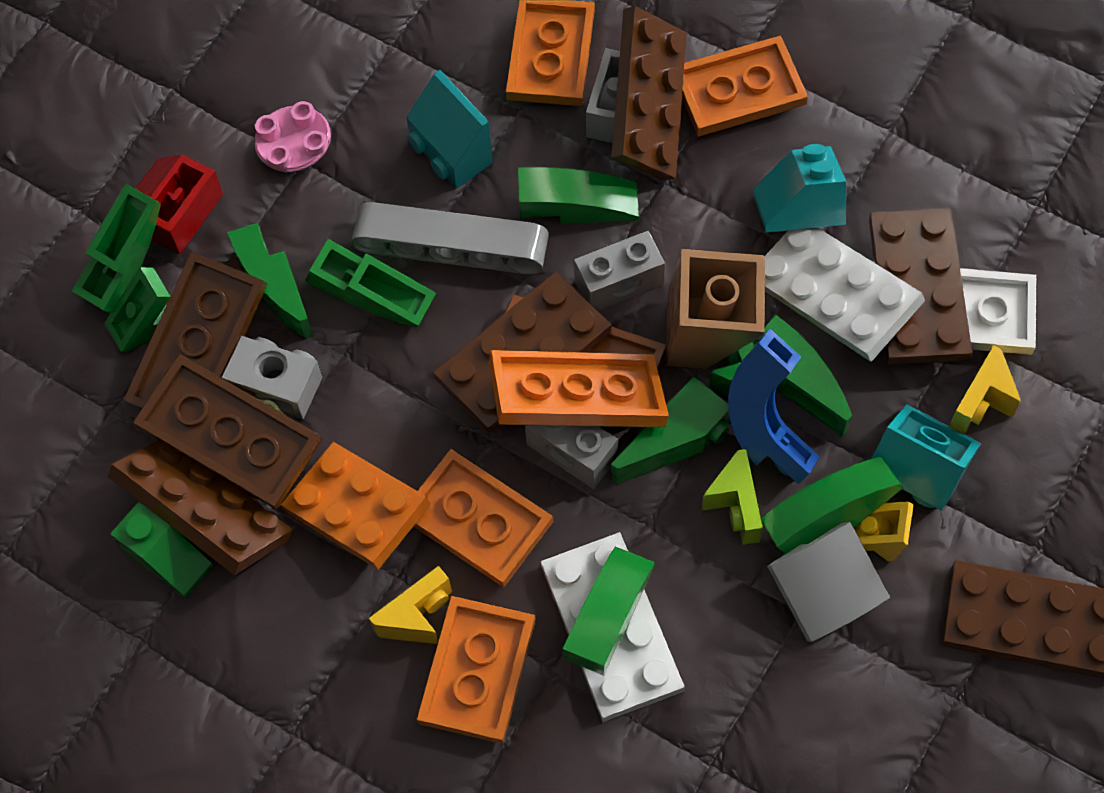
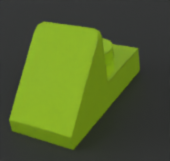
(736, 490)

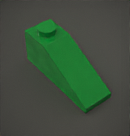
(693, 423)

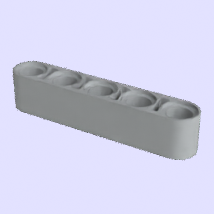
(450, 238)

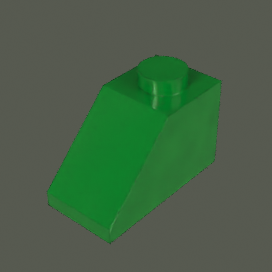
(161, 550)

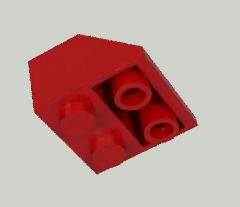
(186, 196)

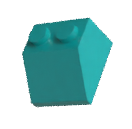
(449, 131)
(803, 191)
(926, 456)

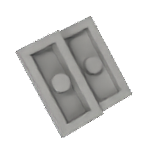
(828, 581)

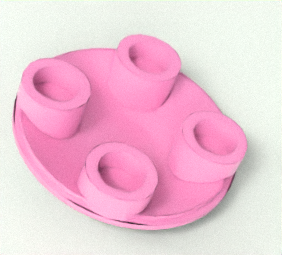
(292, 137)

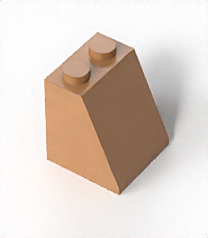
(713, 306)

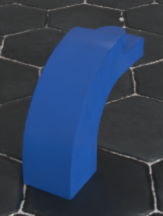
(755, 412)

